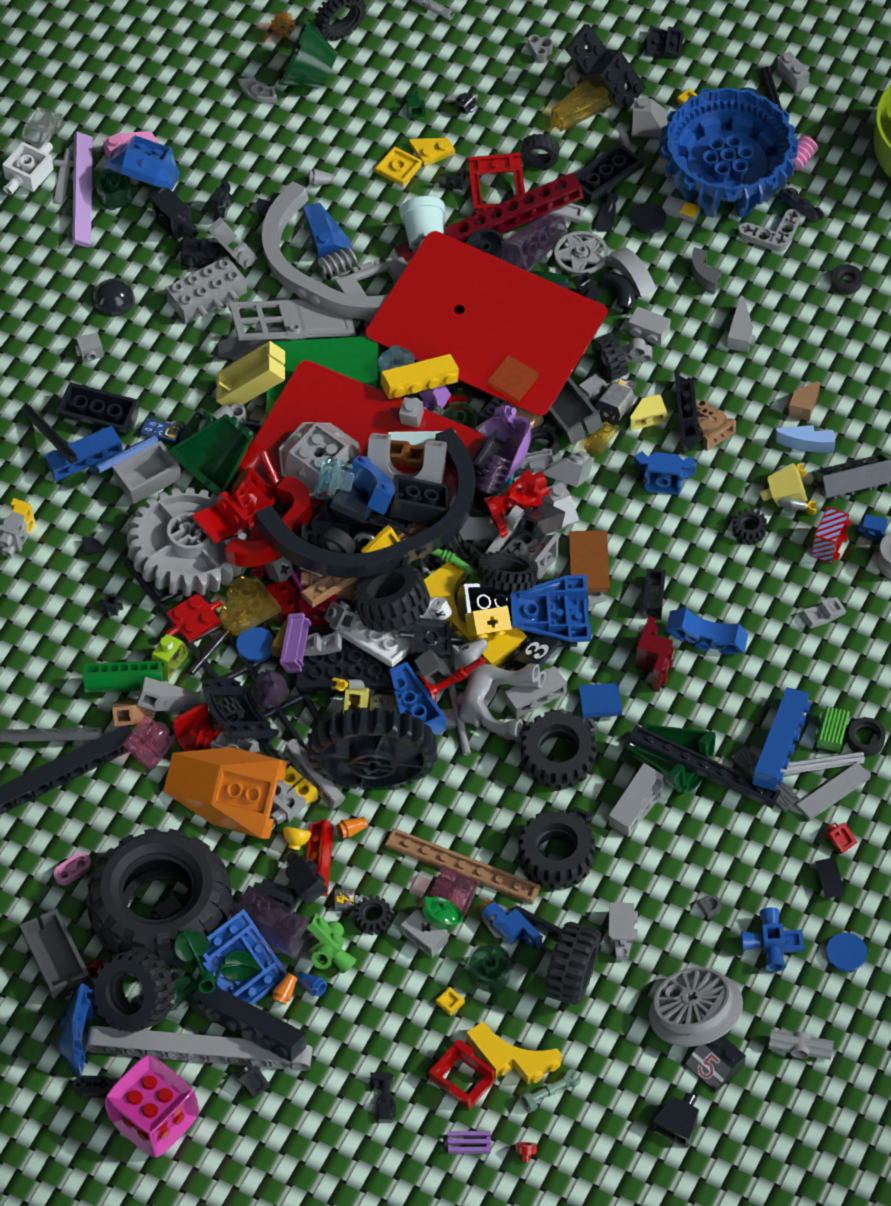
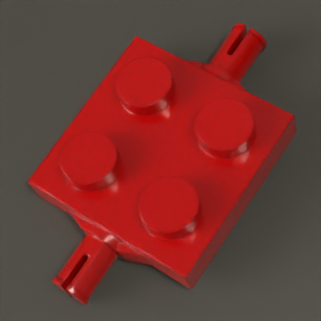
(193, 618)

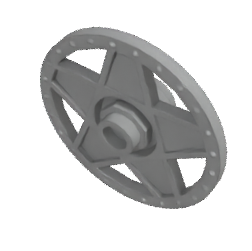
(581, 252)

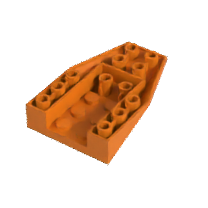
(227, 787)

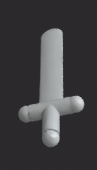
(64, 171)

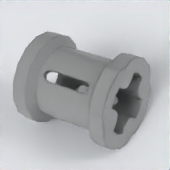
(574, 75)

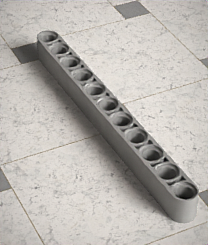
(190, 1048)

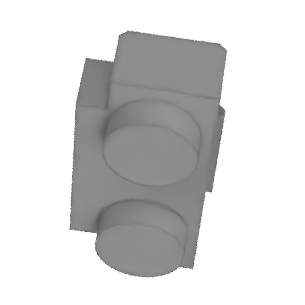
(537, 460)

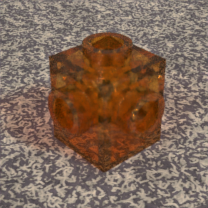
(287, 19)

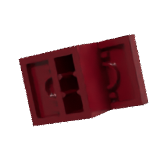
(655, 654)

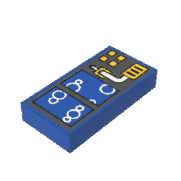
(162, 430)

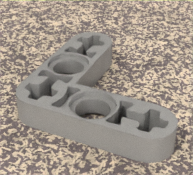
(773, 237)
(512, 522)

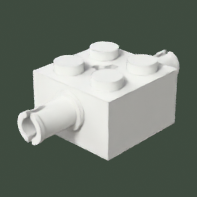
(27, 167)

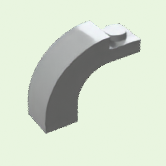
(633, 269)

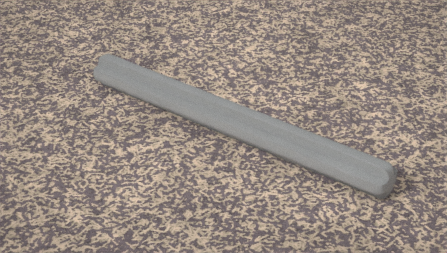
(821, 763)

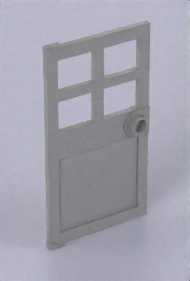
(299, 319)

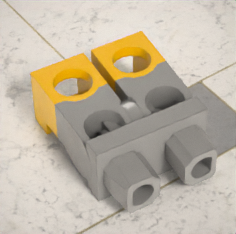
(16, 527)
(292, 796)

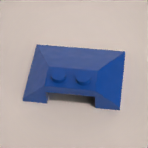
(243, 935)

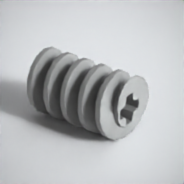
(336, 261)

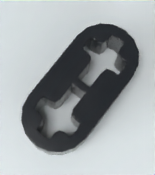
(92, 1086)

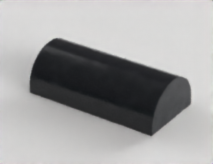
(607, 172)
(99, 408)
(481, 597)

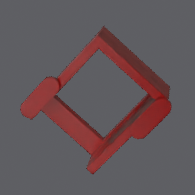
(462, 1052)

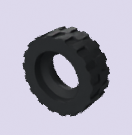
(542, 142)

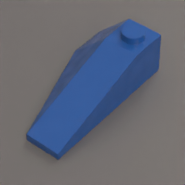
(324, 231)
(415, 699)

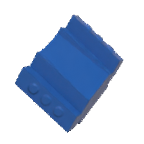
(664, 471)

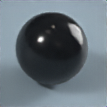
(113, 297)

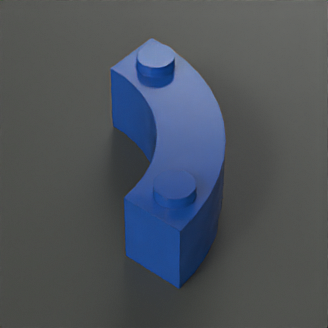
(374, 482)
(706, 634)

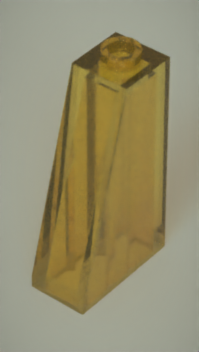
(580, 105)

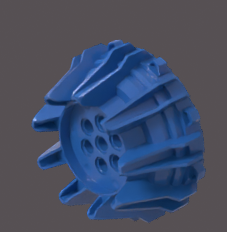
(728, 149)

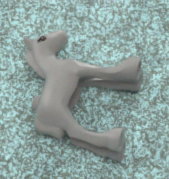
(483, 685)

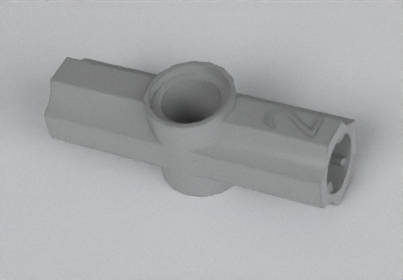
(801, 1044)

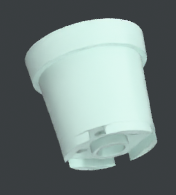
(421, 217)

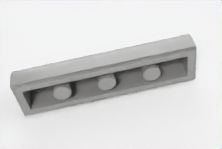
(326, 789)

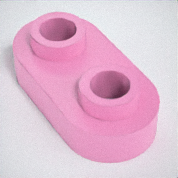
(71, 868)

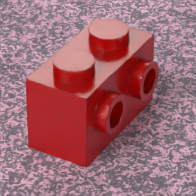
(286, 597)

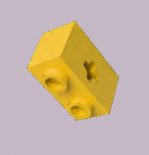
(497, 617)

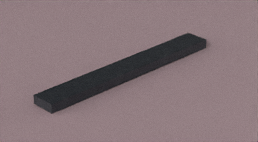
(702, 765)

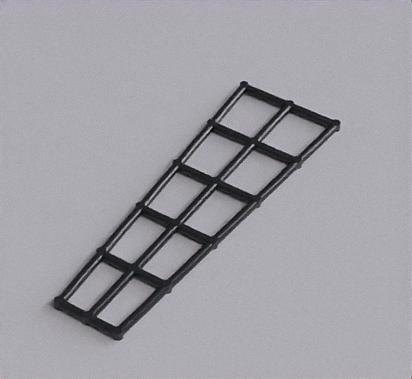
(247, 666)

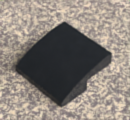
(664, 43)

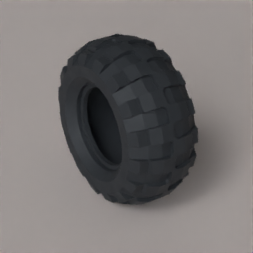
(152, 858)

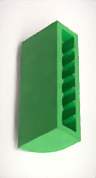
(120, 675)

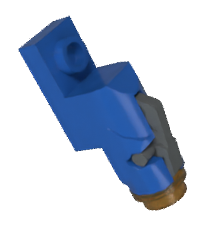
(508, 925)

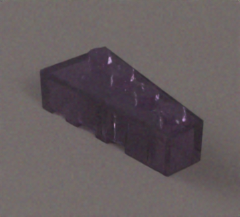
(534, 241)

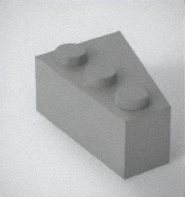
(636, 800)

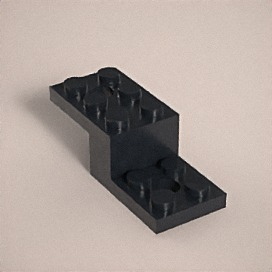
(605, 67)

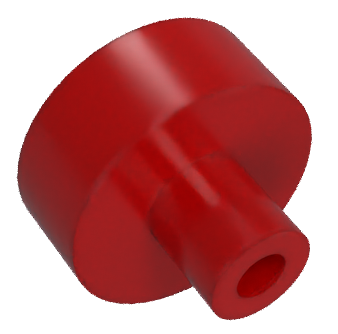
(526, 1149)

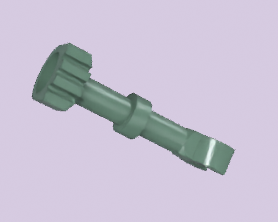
(529, 1100)

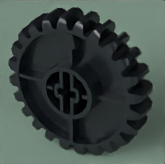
(372, 749)

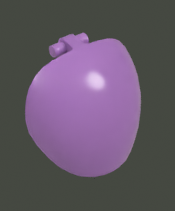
(511, 426)

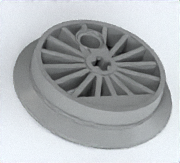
(717, 1000)

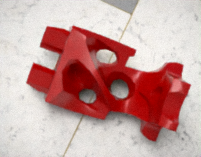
(524, 492)

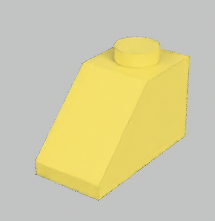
(648, 413)

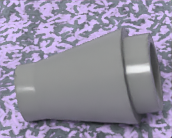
(319, 177)

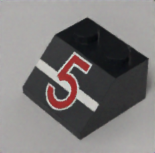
(716, 1062)

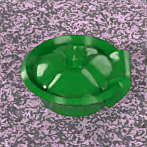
(441, 912)

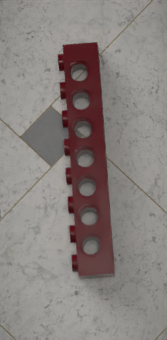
(520, 208)

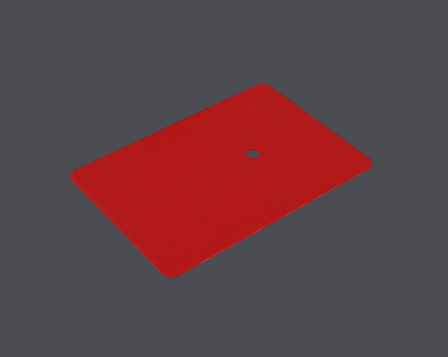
(503, 316)
(351, 406)

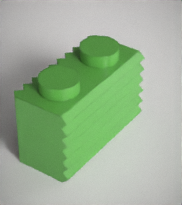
(832, 729)

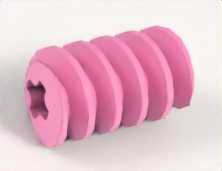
(806, 150)

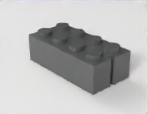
(574, 413)
(55, 955)

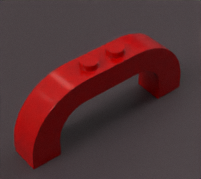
(259, 552)

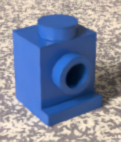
(873, 528)

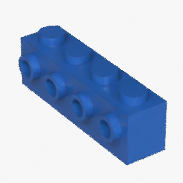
(89, 451)

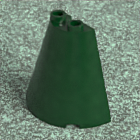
(214, 452)
(675, 774)

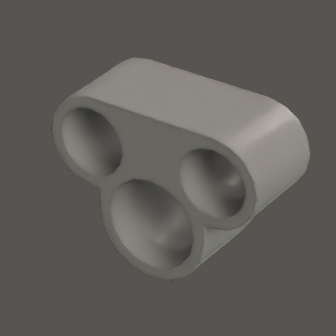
(540, 47)
(637, 351)

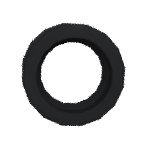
(544, 433)
(333, 536)
(870, 724)

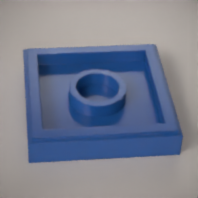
(600, 700)

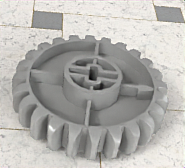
(175, 549)

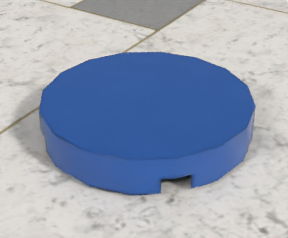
(255, 645)
(846, 952)

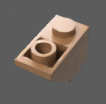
(129, 713)

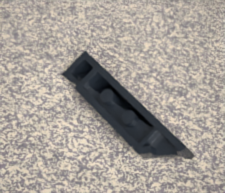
(687, 411)

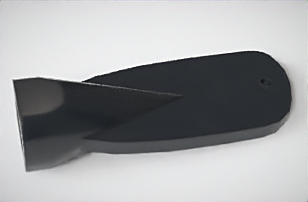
(607, 213)

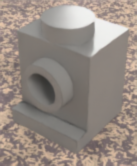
(593, 388)

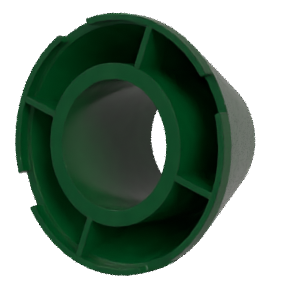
(309, 60)

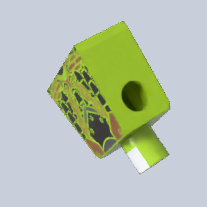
(172, 653)

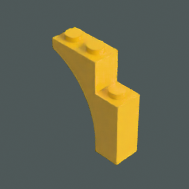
(503, 1056)

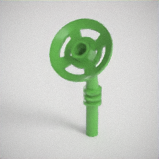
(458, 562)

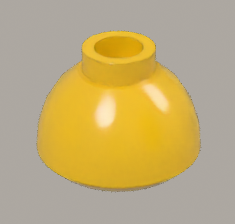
(296, 837)

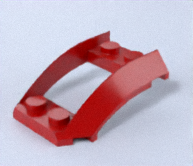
(494, 165)

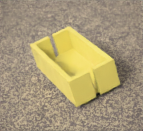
(251, 375)

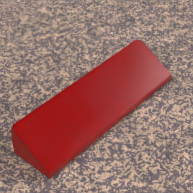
(320, 847)

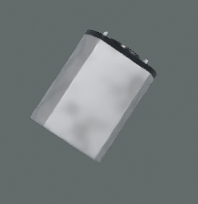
(614, 403)

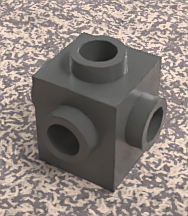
(340, 616)

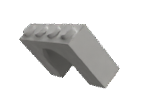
(433, 464)

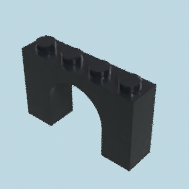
(535, 523)

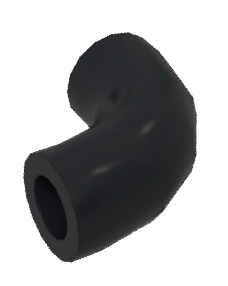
(623, 289)

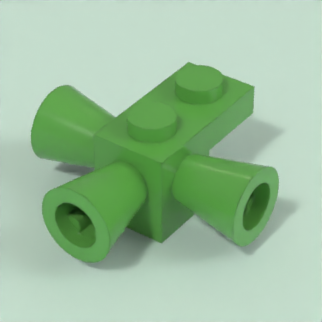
(328, 944)

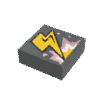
(345, 900)

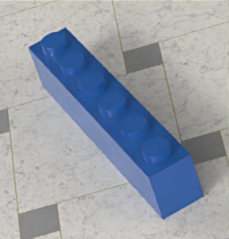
(781, 739)

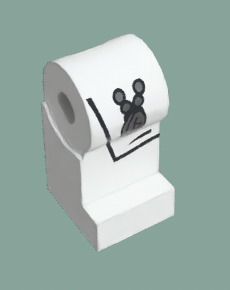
(437, 609)

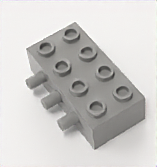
(206, 290)

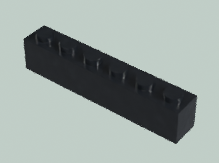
(250, 1022)

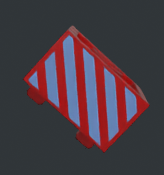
(830, 535)

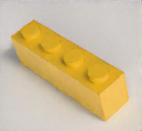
(419, 376)

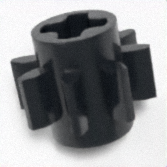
(466, 103)
(111, 604)

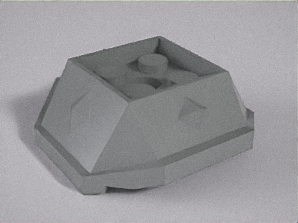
(310, 439)

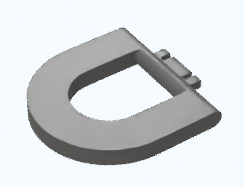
(349, 283)

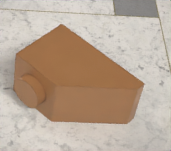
(803, 401)

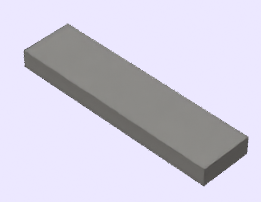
(833, 791)

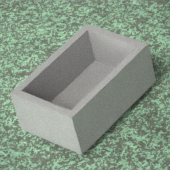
(146, 472)

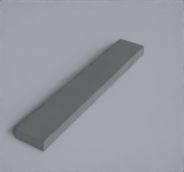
(50, 734)

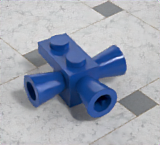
(773, 940)

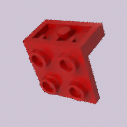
(222, 519)
(188, 724)

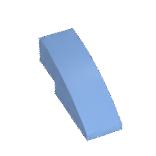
(806, 439)

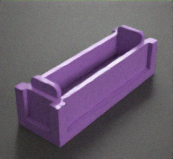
(295, 643)

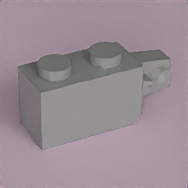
(621, 928)

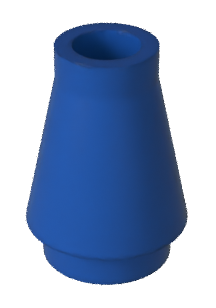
(313, 984)

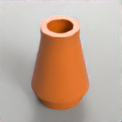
(350, 827)
(284, 990)

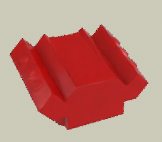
(251, 494)

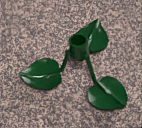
(190, 944)

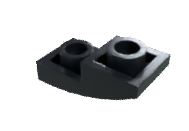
(830, 877)

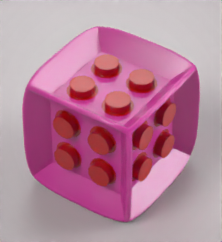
(152, 1106)

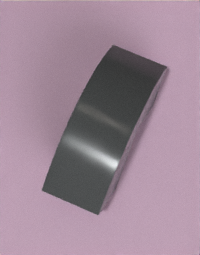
(705, 276)

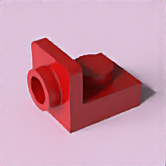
(840, 837)

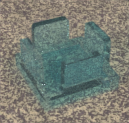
(333, 478)

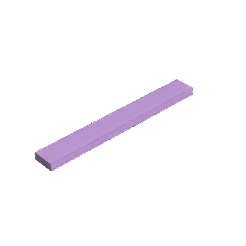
(82, 189)

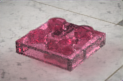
(149, 742)
(455, 887)

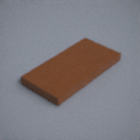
(590, 558)

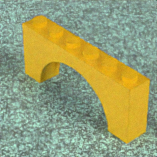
(445, 584)

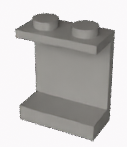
(225, 236)

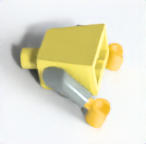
(787, 488)
(355, 694)

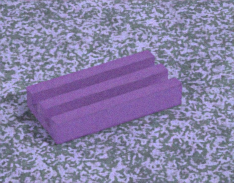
(455, 1138)

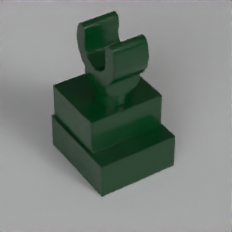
(415, 106)

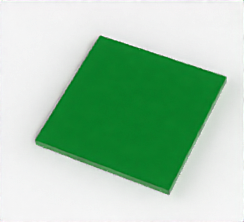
(348, 356)

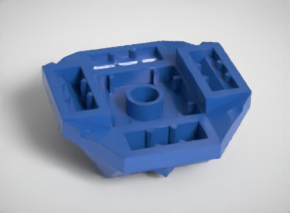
(145, 162)

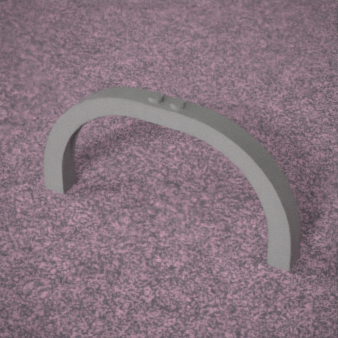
(307, 288)

